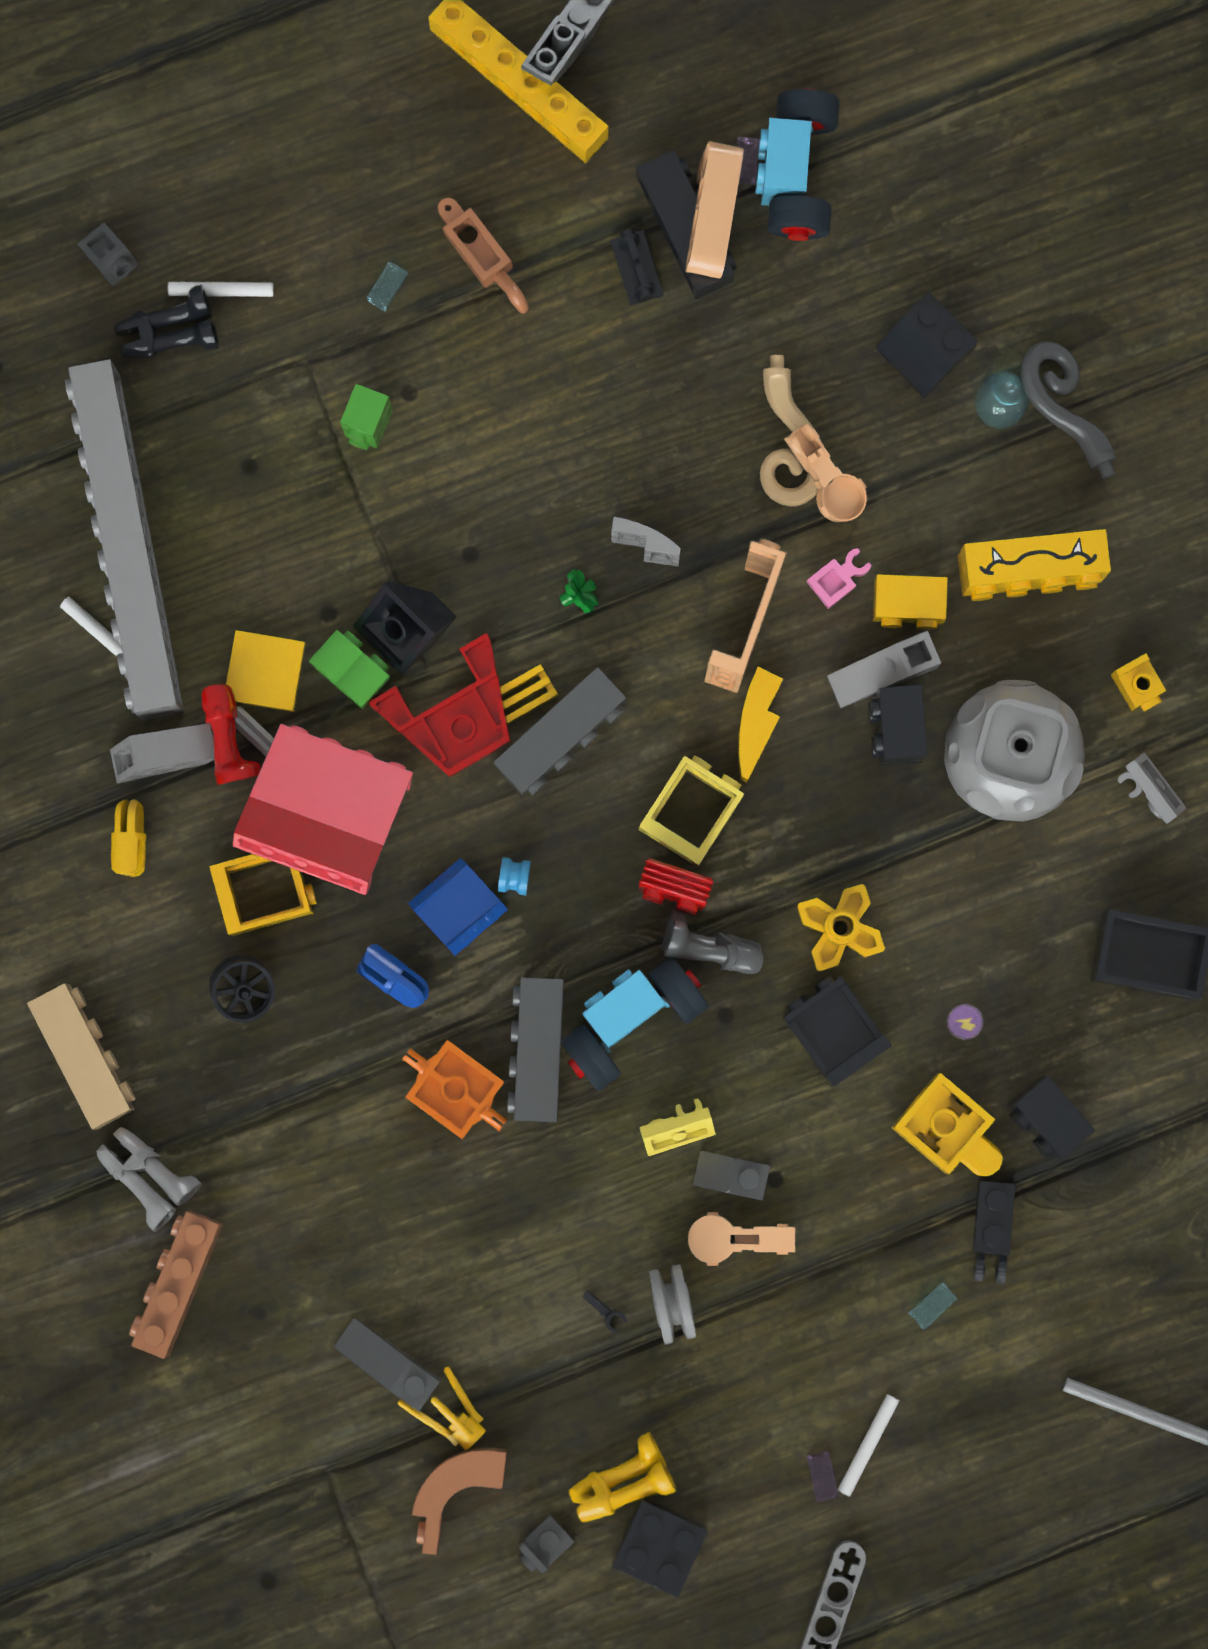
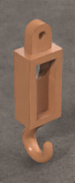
(484, 254)

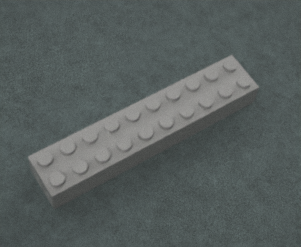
(125, 539)

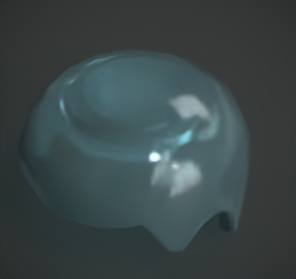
(1001, 400)

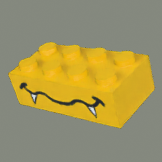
(1034, 563)

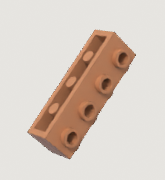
(176, 1285)

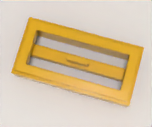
(544, 682)

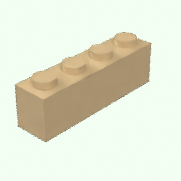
(81, 1055)

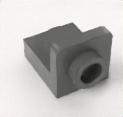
(108, 254)
(544, 1545)

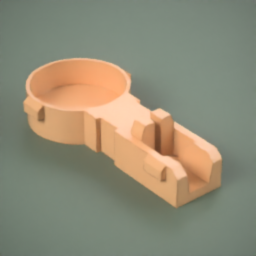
(845, 494)
(711, 1239)

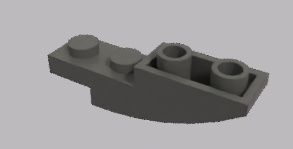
(565, 39)

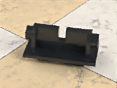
(636, 266)

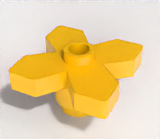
(849, 910)

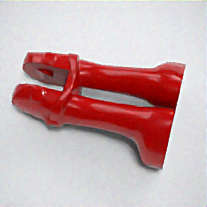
(221, 713)

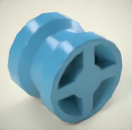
(514, 876)

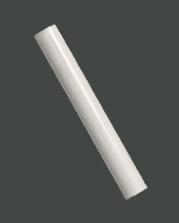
(223, 288)
(91, 625)
(868, 1445)

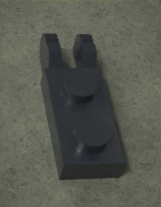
(993, 1227)

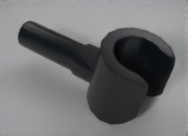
(604, 1310)

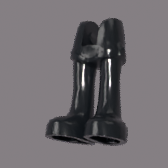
(195, 308)

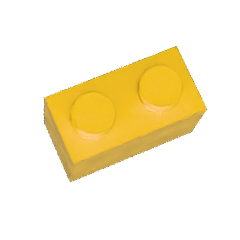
(910, 600)

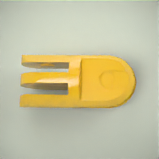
(128, 839)

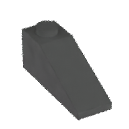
(387, 1364)

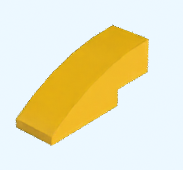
(756, 720)

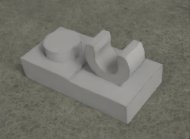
(1161, 797)

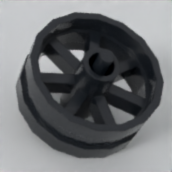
(241, 988)

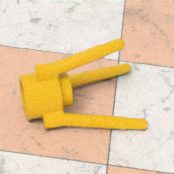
(464, 1428)

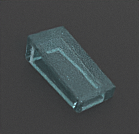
(387, 286)
(932, 1305)

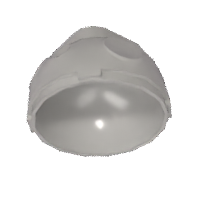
(993, 773)

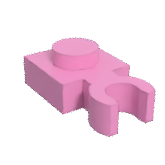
(835, 581)

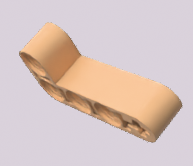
(714, 209)

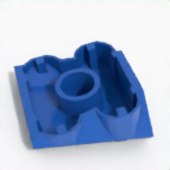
(457, 906)

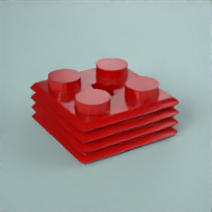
(676, 885)

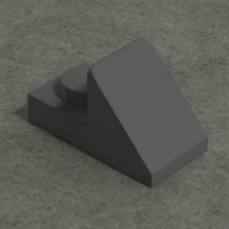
(731, 1175)

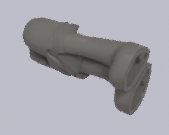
(727, 950)

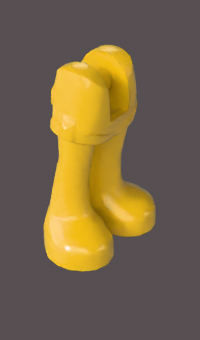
(595, 1490)

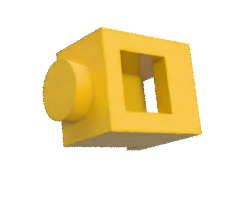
(1126, 682)

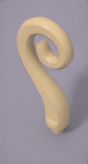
(779, 395)

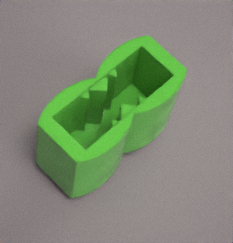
(350, 668)

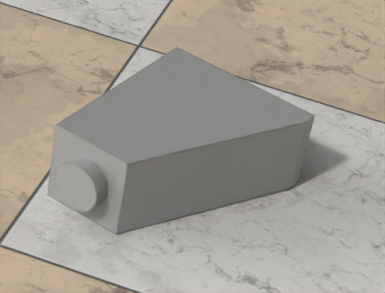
(162, 752)

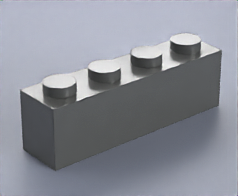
(560, 732)
(537, 1049)

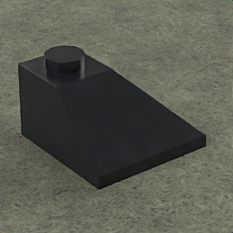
(404, 623)

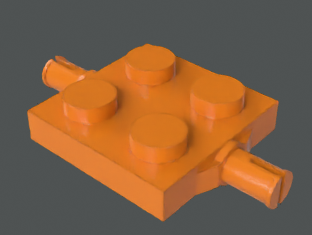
(454, 1089)

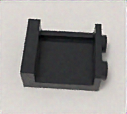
(835, 1030)

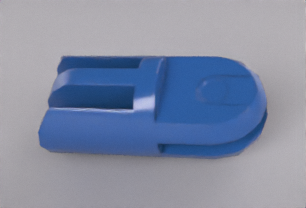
(393, 976)

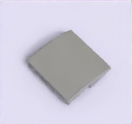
(657, 546)

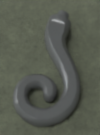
(1090, 439)

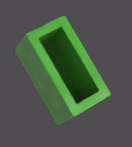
(366, 417)

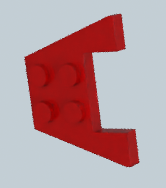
(461, 726)

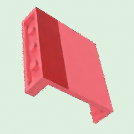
(322, 808)

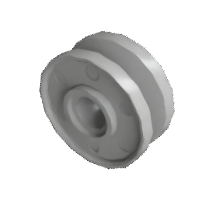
(672, 1304)

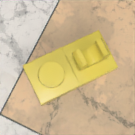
(674, 1132)

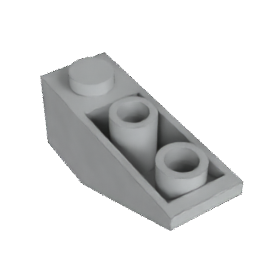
(884, 669)

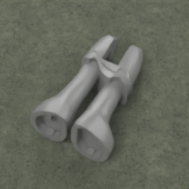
(144, 1159)

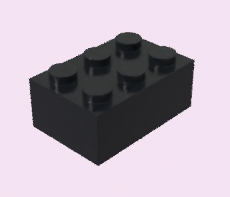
(1151, 955)

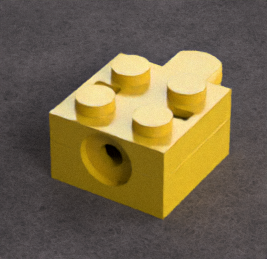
(949, 1129)

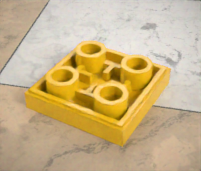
(265, 670)

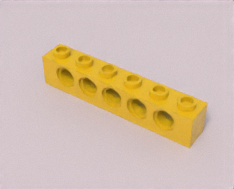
(501, 64)

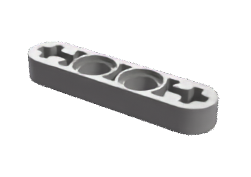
(830, 1608)

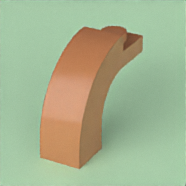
(464, 1469)

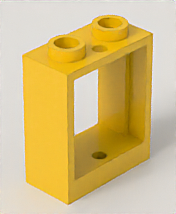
(228, 901)

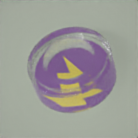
(965, 1021)

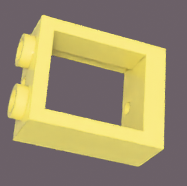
(670, 840)

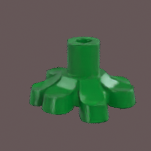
(579, 592)

